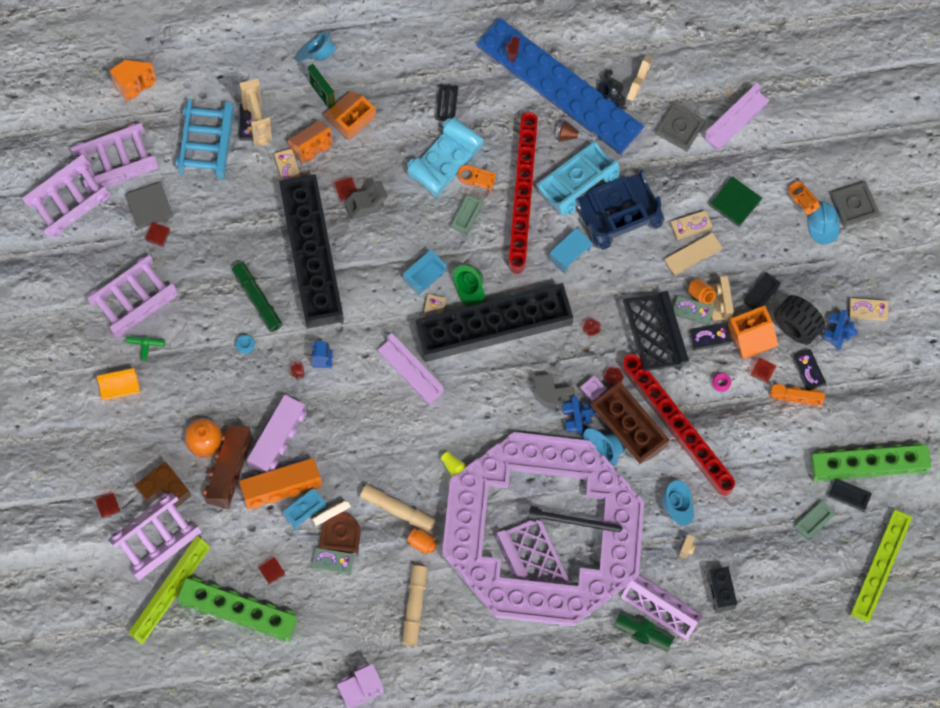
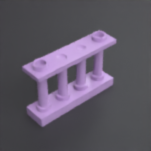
(128, 170)
(50, 188)
(134, 315)
(159, 554)

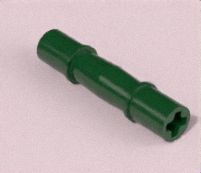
(257, 297)

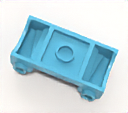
(445, 157)
(577, 177)

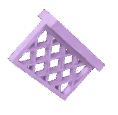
(512, 555)

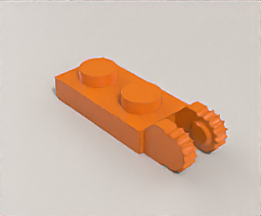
(797, 395)

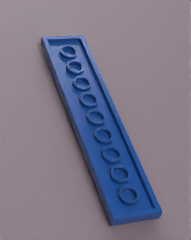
(562, 87)

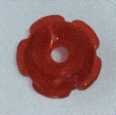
(592, 327)
(297, 370)
(613, 371)

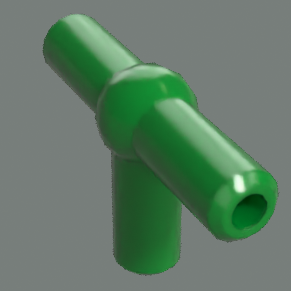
(145, 342)

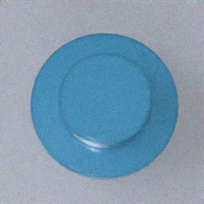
(245, 344)

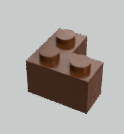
(160, 482)

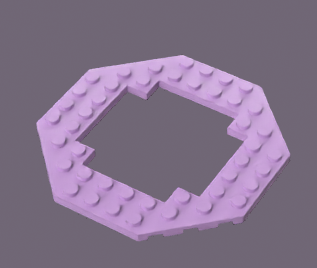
(533, 599)

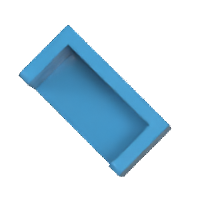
(570, 249)
(424, 272)
(303, 509)

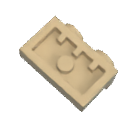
(723, 301)

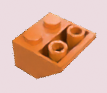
(132, 78)
(351, 114)
(311, 141)
(753, 332)

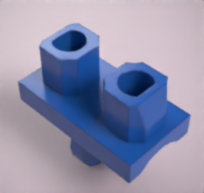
(843, 330)
(574, 407)

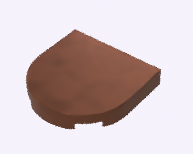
(341, 534)

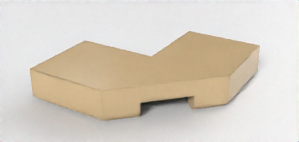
(643, 71)

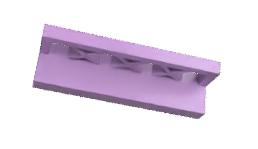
(736, 118)
(411, 370)
(649, 591)

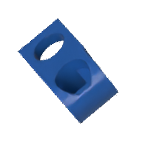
(321, 355)

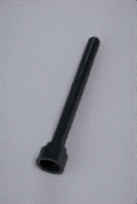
(537, 514)

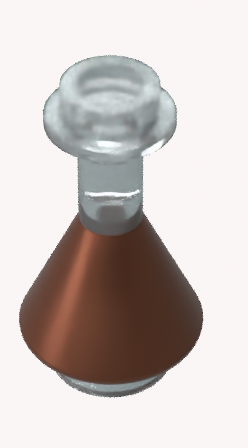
(567, 132)

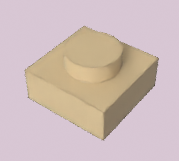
(688, 547)

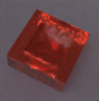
(513, 48)
(345, 188)
(157, 234)
(763, 370)
(108, 506)
(271, 571)

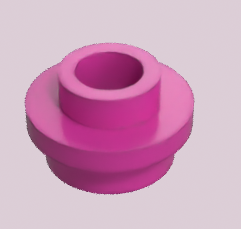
(724, 377)

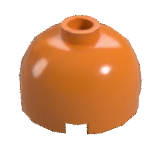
(203, 437)

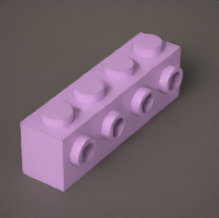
(277, 434)

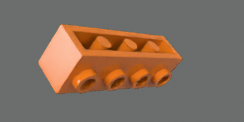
(280, 484)

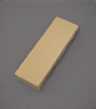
(693, 254)

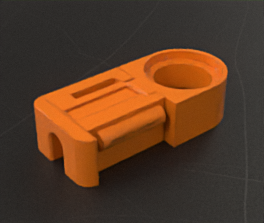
(479, 177)
(805, 198)

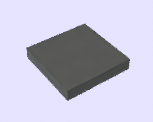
(680, 127)
(854, 204)
(149, 205)

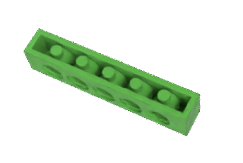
(822, 472)
(193, 586)

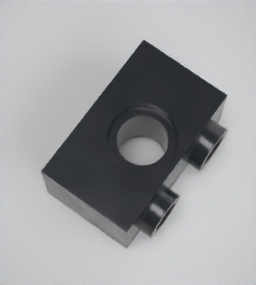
(722, 589)

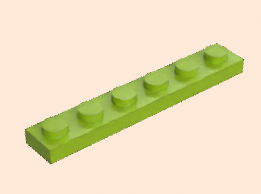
(881, 566)
(169, 590)

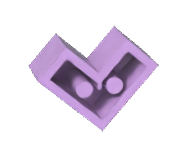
(361, 687)

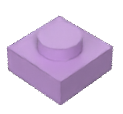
(593, 389)

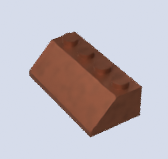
(630, 423)
(228, 466)

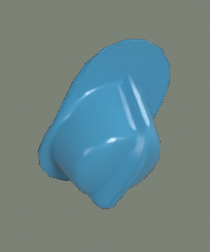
(318, 48)
(824, 224)
(606, 444)
(678, 502)

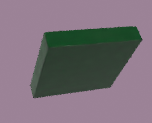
(321, 86)
(735, 201)

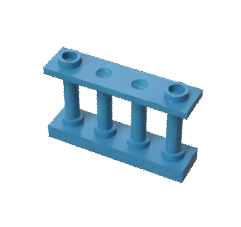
(221, 148)

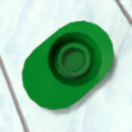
(469, 284)

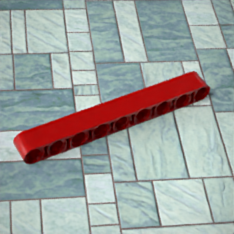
(520, 200)
(678, 433)

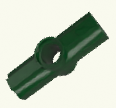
(644, 631)

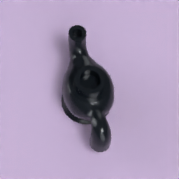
(612, 89)

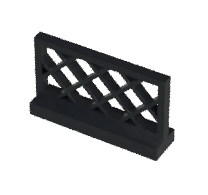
(670, 331)

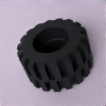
(799, 319)

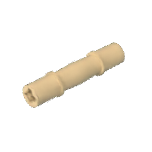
(397, 508)
(414, 605)

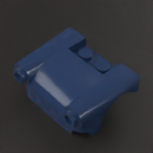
(619, 209)

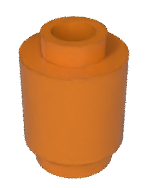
(701, 291)
(422, 541)

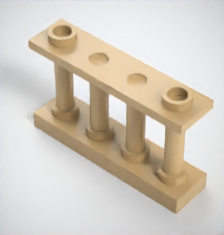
(252, 101)

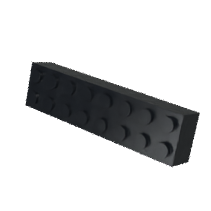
(311, 251)
(494, 322)

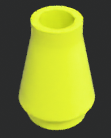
(453, 464)

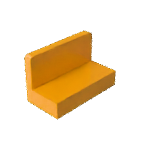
(118, 384)

